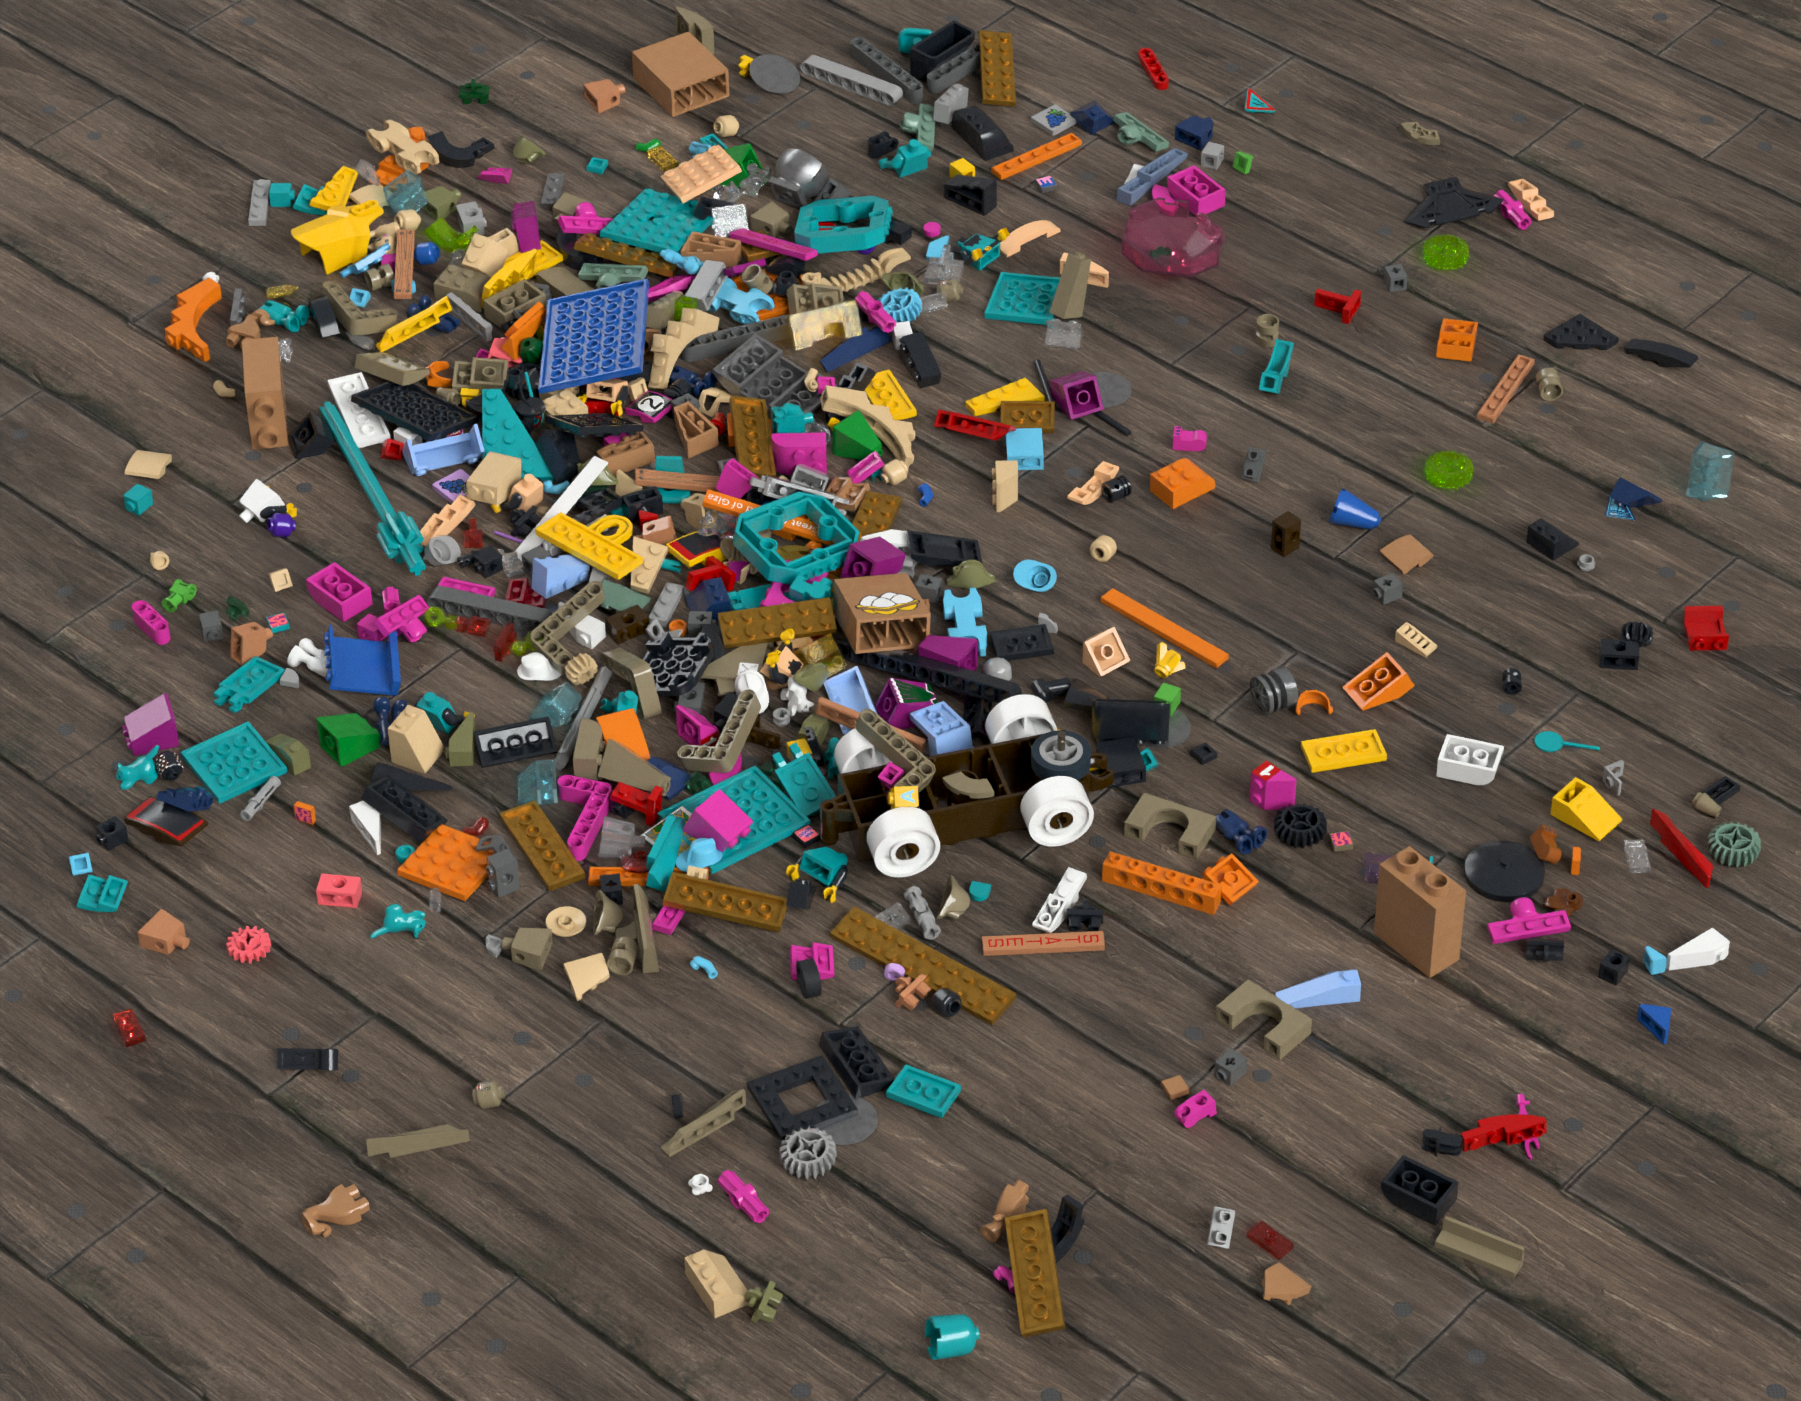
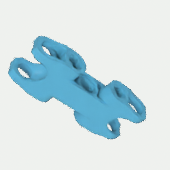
(741, 304)
(963, 613)

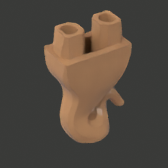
(248, 329)
(1011, 1203)
(338, 1209)

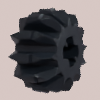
(1637, 632)

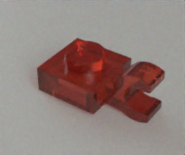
(473, 538)
(474, 626)

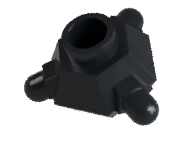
(782, 283)

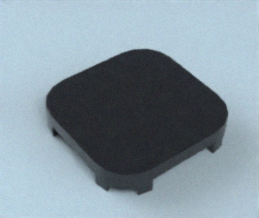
(678, 662)

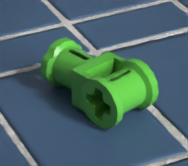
(179, 593)

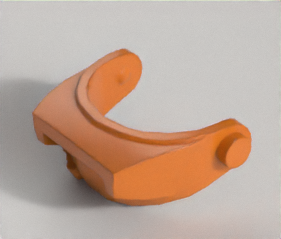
(433, 379)
(1313, 696)

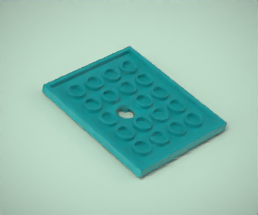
(669, 228)
(761, 800)

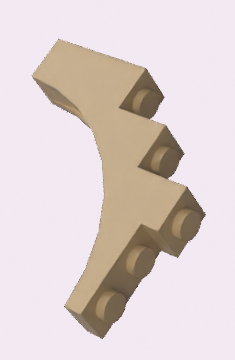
(678, 335)
(893, 433)

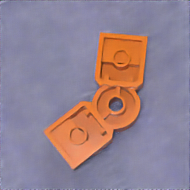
(390, 169)

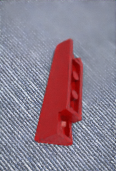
(971, 425)
(1682, 847)

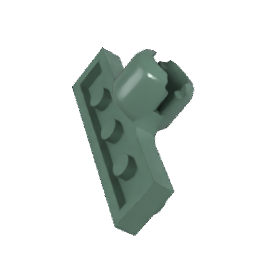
(921, 125)
(1135, 131)
(612, 274)

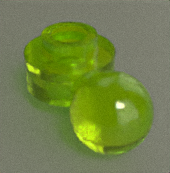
(449, 621)
(520, 647)

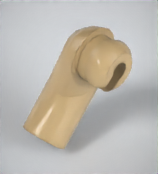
(810, 382)
(222, 391)

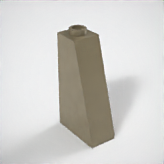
(1072, 287)
(626, 766)

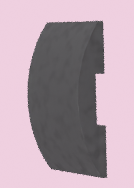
(763, 372)

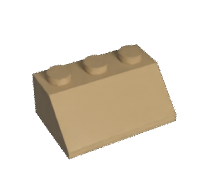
(715, 1282)

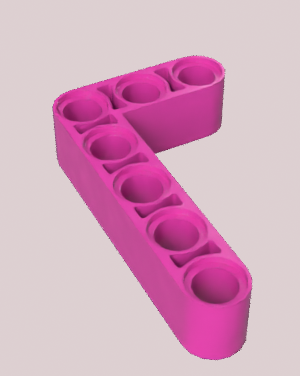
(597, 805)

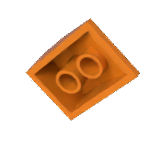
(1379, 683)

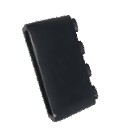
(939, 48)
(1130, 718)

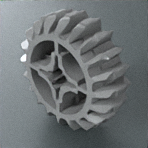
(810, 1146)

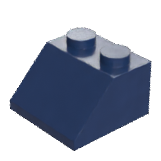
(709, 597)

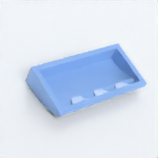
(850, 691)

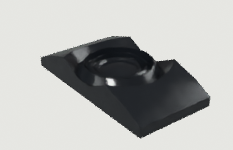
(941, 549)

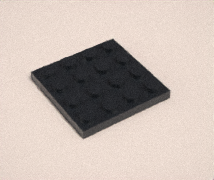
(594, 424)

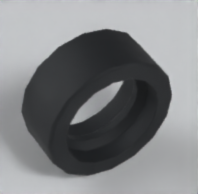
(808, 978)

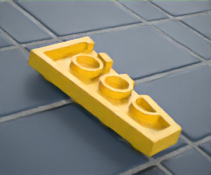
(336, 191)

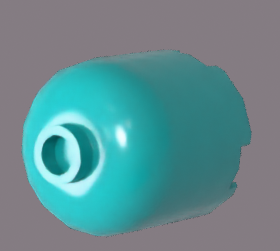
(950, 1335)

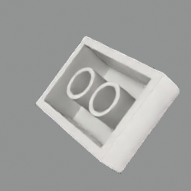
(1468, 760)

